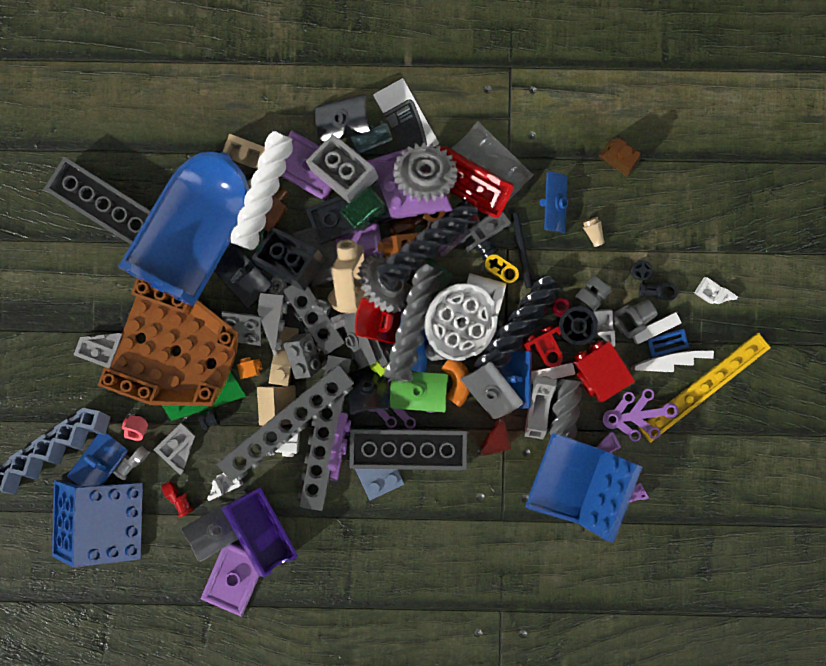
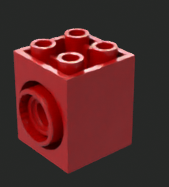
(602, 370)

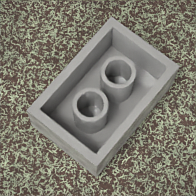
(342, 168)

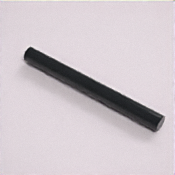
(522, 250)

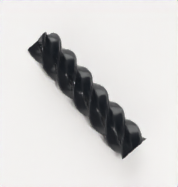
(427, 244)
(520, 323)

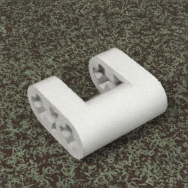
(493, 287)

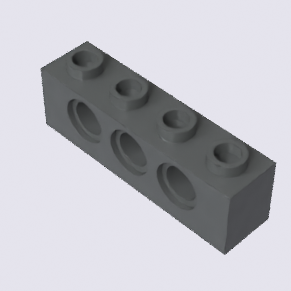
(334, 338)

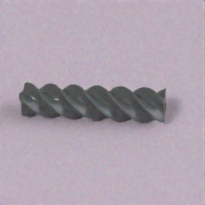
(409, 334)
(566, 408)

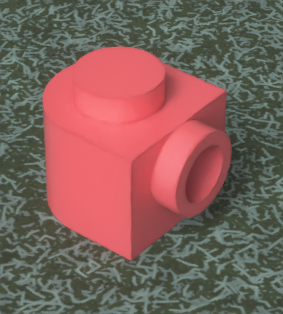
(134, 427)

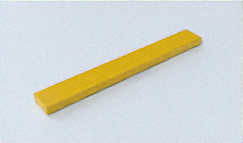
(709, 383)

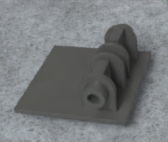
(246, 325)

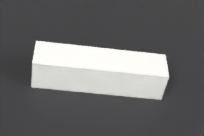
(658, 327)
(554, 372)

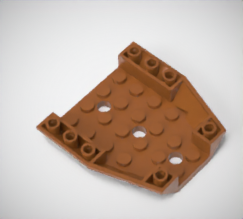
(152, 371)

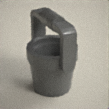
(639, 314)

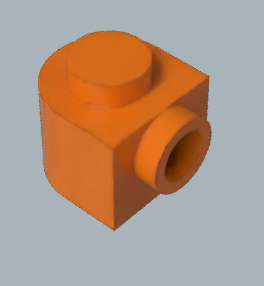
(249, 368)

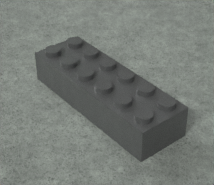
(97, 200)
(408, 448)

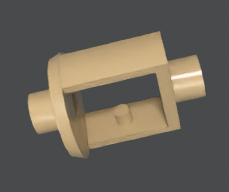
(347, 289)

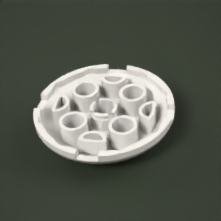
(476, 324)

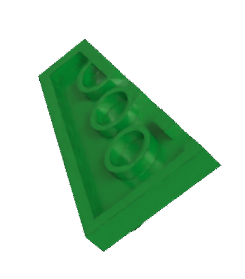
(231, 392)

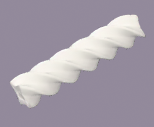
(263, 185)

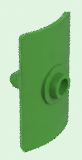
(423, 393)

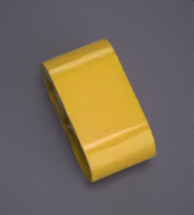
(500, 261)

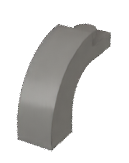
(537, 415)

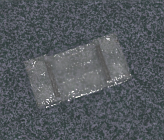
(489, 153)

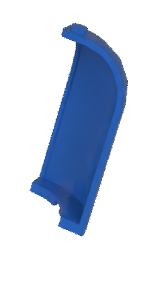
(189, 227)

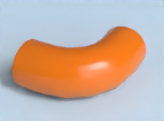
(458, 391)

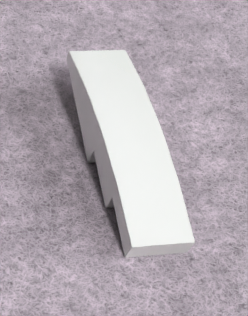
(666, 362)

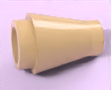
(594, 230)

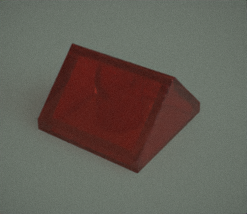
(496, 440)

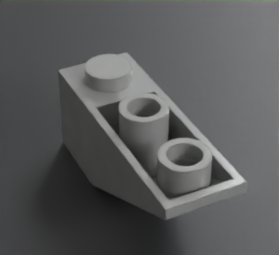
(271, 310)

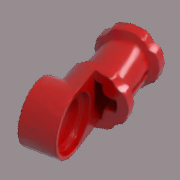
(180, 502)

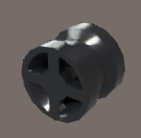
(486, 248)
(645, 270)
(208, 418)

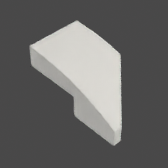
(713, 292)
(605, 325)
(222, 485)

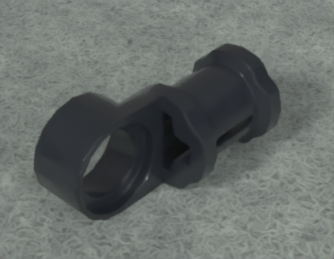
(658, 290)

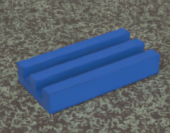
(651, 347)

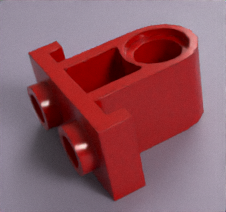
(545, 344)

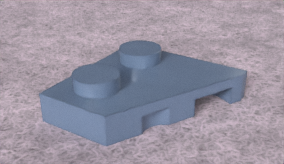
(379, 481)

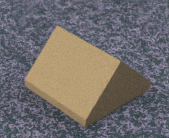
(273, 400)

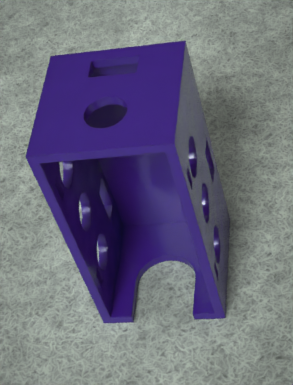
(259, 531)

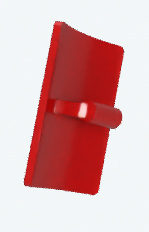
(376, 324)

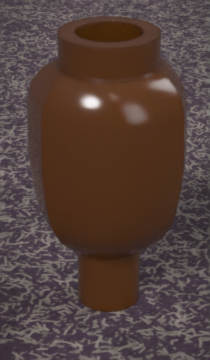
(404, 225)

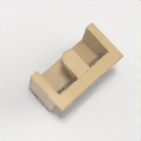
(243, 151)

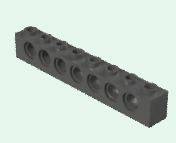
(229, 463)
(317, 500)

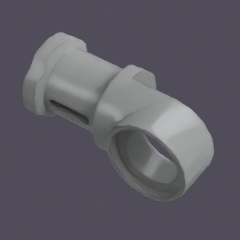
(128, 463)

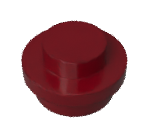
(561, 306)

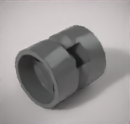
(589, 299)

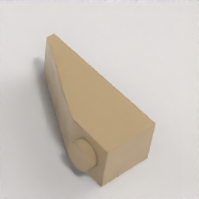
(280, 368)

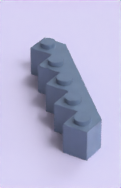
(51, 447)

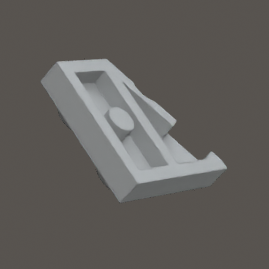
(98, 348)
(176, 447)

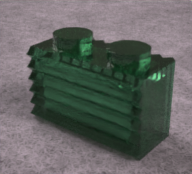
(364, 209)

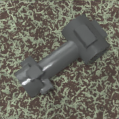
(321, 306)

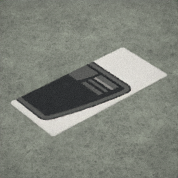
(405, 116)

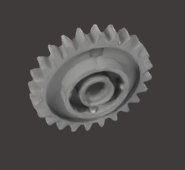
(410, 173)
(378, 291)

